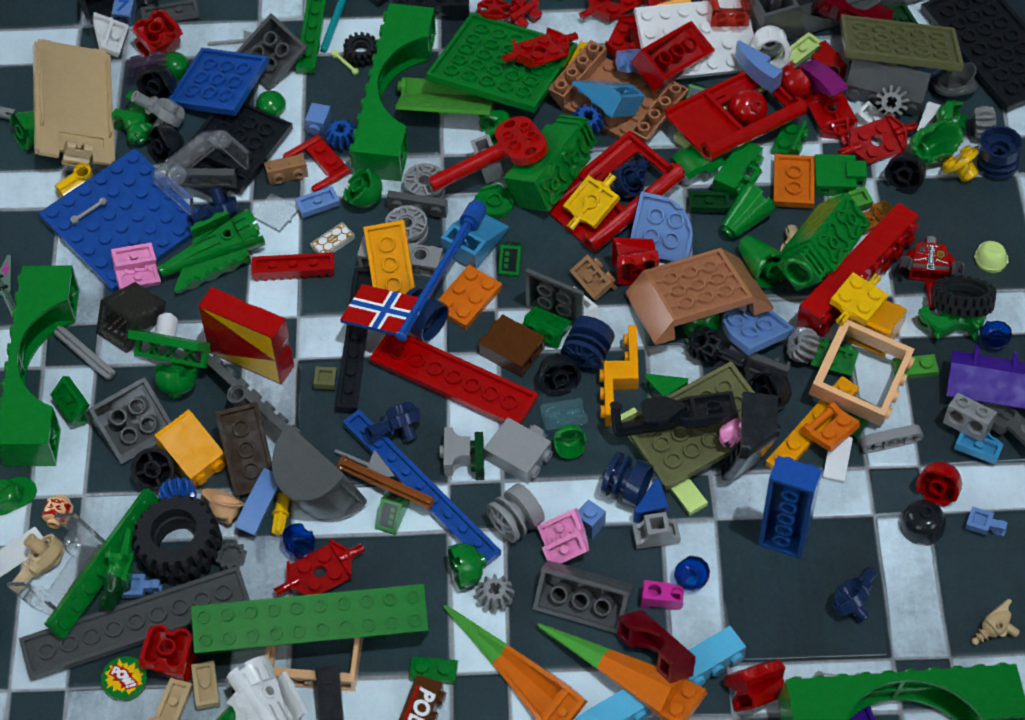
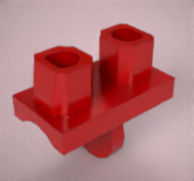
(520, 12)

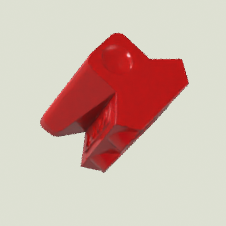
(157, 33)
(631, 257)
(168, 652)
(756, 685)

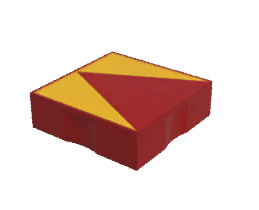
(246, 335)

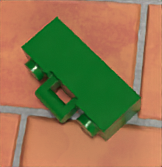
(738, 166)

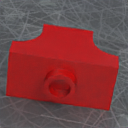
(829, 57)

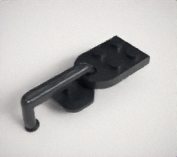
(666, 413)

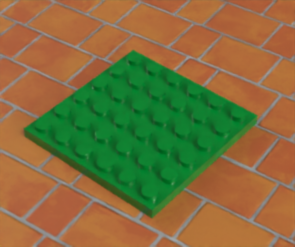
(475, 64)

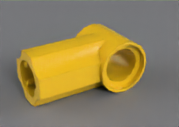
(80, 174)

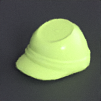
(991, 257)

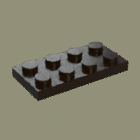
(244, 445)

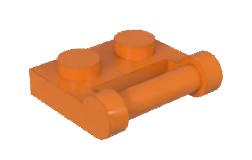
(833, 433)

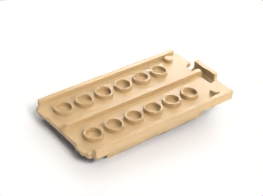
(73, 103)

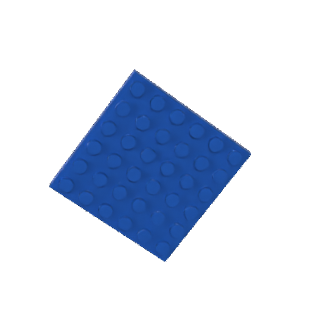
(132, 216)

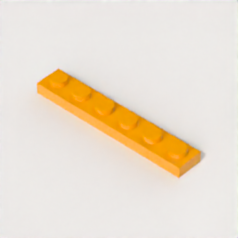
(797, 443)

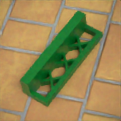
(172, 344)

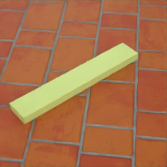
(684, 492)

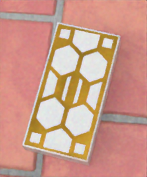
(333, 239)

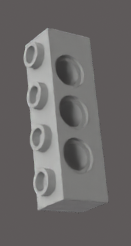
(424, 268)

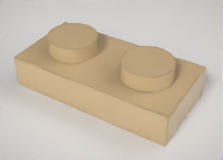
(205, 685)
(174, 700)

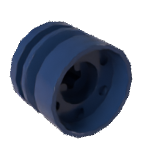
(999, 152)
(430, 319)
(588, 343)
(624, 478)

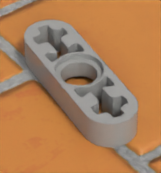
(891, 438)

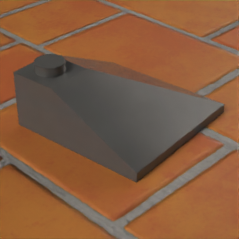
(276, 43)
(553, 296)
(129, 420)

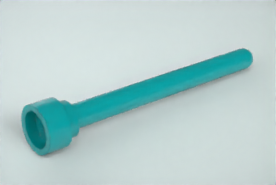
(332, 26)

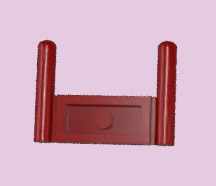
(324, 158)

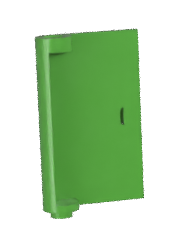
(423, 95)

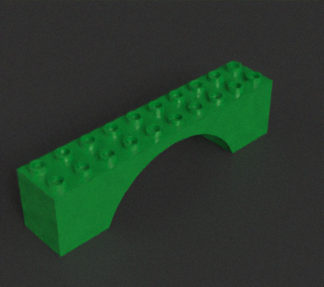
(404, 43)
(27, 425)
(309, 619)
(958, 692)

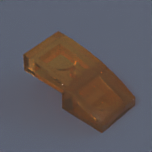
(877, 213)

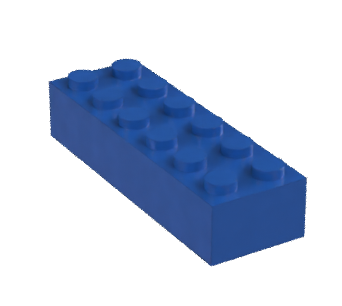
(789, 506)

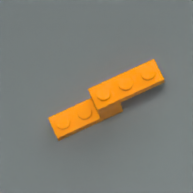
(620, 374)

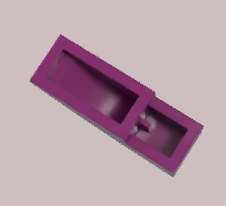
(822, 78)

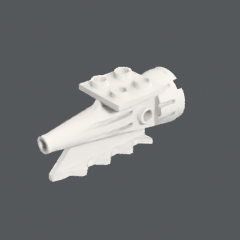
(263, 696)

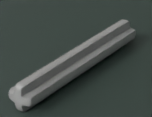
(84, 353)

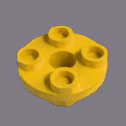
(962, 164)

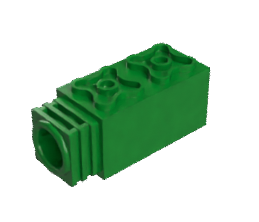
(545, 181)
(823, 241)

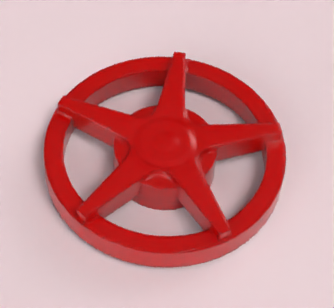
(494, 9)

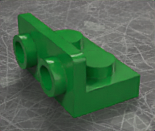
(790, 139)
(548, 325)
(843, 362)
(70, 401)

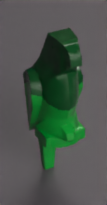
(118, 574)

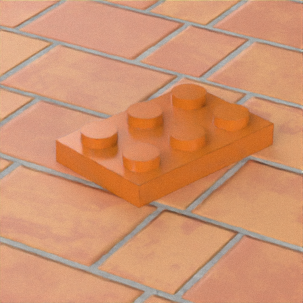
(794, 181)
(469, 296)

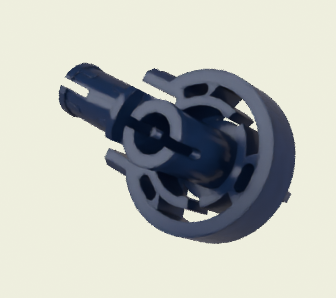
(631, 178)
(218, 204)
(398, 416)
(853, 594)

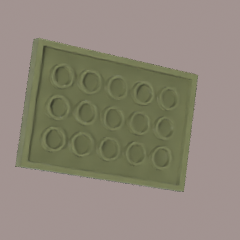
(900, 43)
(689, 450)

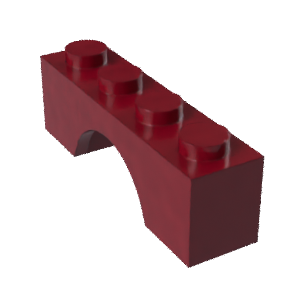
(834, 9)
(640, 630)

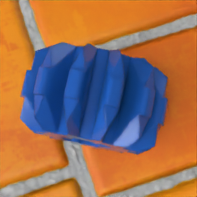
(593, 117)
(340, 134)
(177, 487)

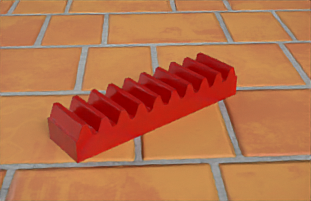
(293, 265)

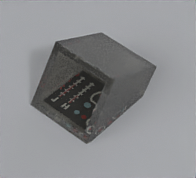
(128, 310)

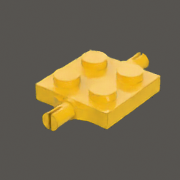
(591, 202)
(858, 299)

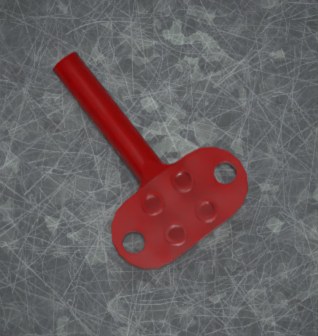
(516, 140)

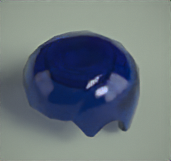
(995, 334)
(298, 541)
(692, 573)

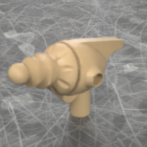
(996, 624)

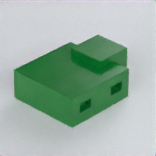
(838, 174)

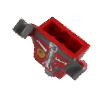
(930, 261)

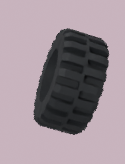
(167, 517)

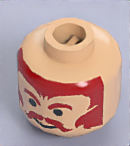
(56, 505)

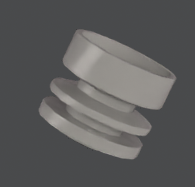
(515, 512)

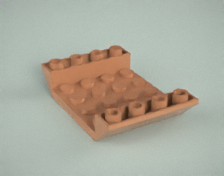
(593, 64)
(692, 291)

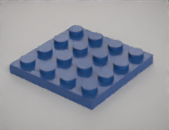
(219, 81)

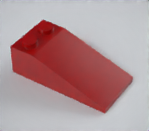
(672, 55)

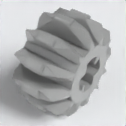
(899, 103)
(983, 118)
(802, 344)
(495, 601)

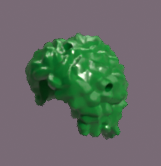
(937, 141)

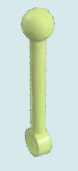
(335, 53)

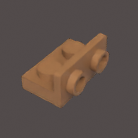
(286, 169)
(592, 277)

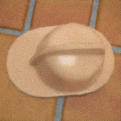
(223, 504)

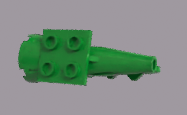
(216, 248)

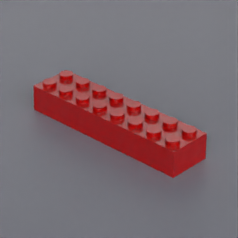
(868, 258)

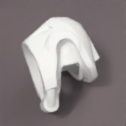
(772, 42)

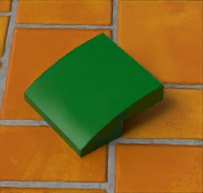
(695, 163)

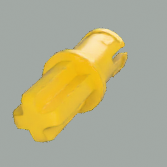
(280, 514)

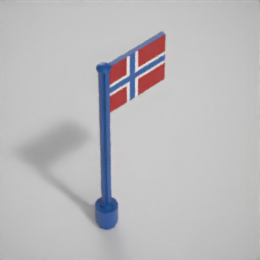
(397, 312)

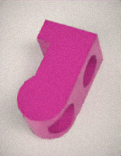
(661, 595)

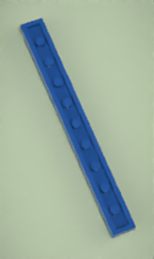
(410, 475)

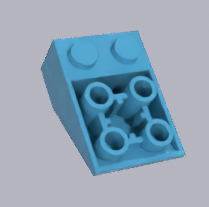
(612, 97)
(477, 242)

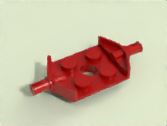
(609, 11)
(624, 31)
(541, 49)
(832, 123)
(887, 130)
(332, 558)

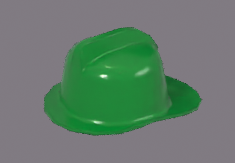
(16, 493)

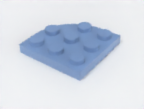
(664, 223)
(754, 331)

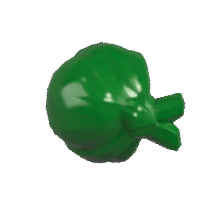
(951, 112)

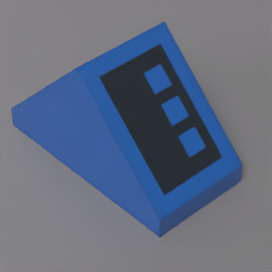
(652, 502)

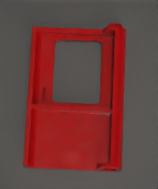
(715, 130)
(620, 215)

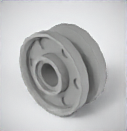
(417, 181)
(415, 222)

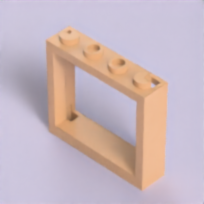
(849, 402)
(307, 678)

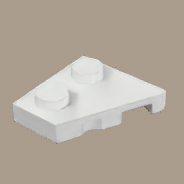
(109, 34)

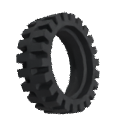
(980, 295)

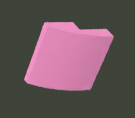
(136, 265)
(564, 537)

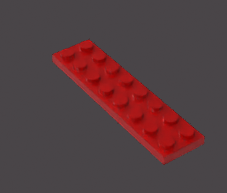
(454, 378)

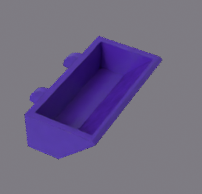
(987, 378)

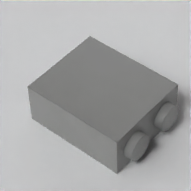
(518, 450)

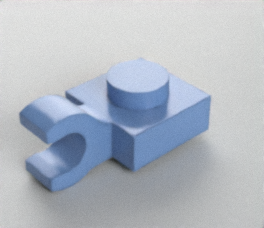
(982, 521)
(141, 585)

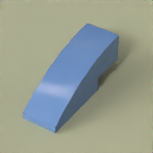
(758, 66)
(258, 503)

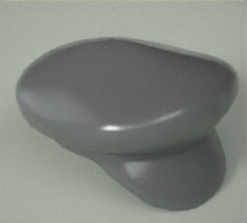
(957, 83)

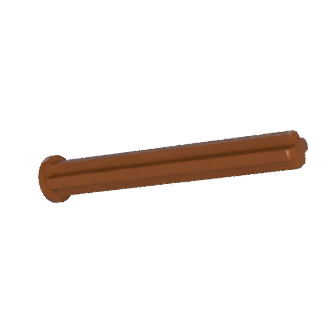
(385, 482)

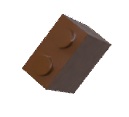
(511, 345)

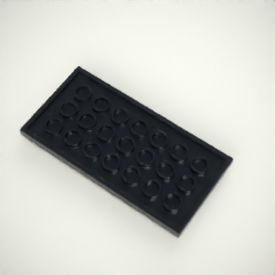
(991, 39)

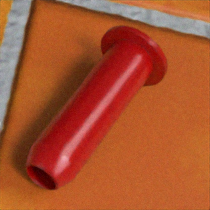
(929, 287)

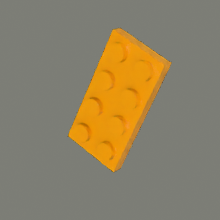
(389, 256)

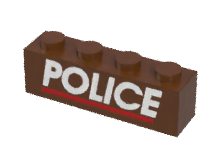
(424, 700)

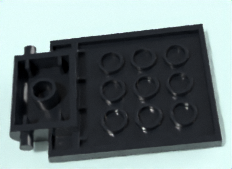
(256, 131)

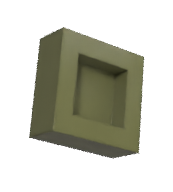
(325, 378)

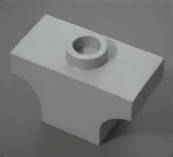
(455, 451)
(656, 531)

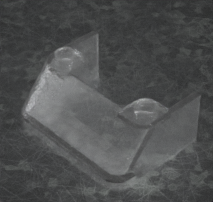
(172, 172)
(82, 545)

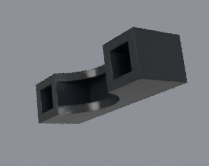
(455, 9)

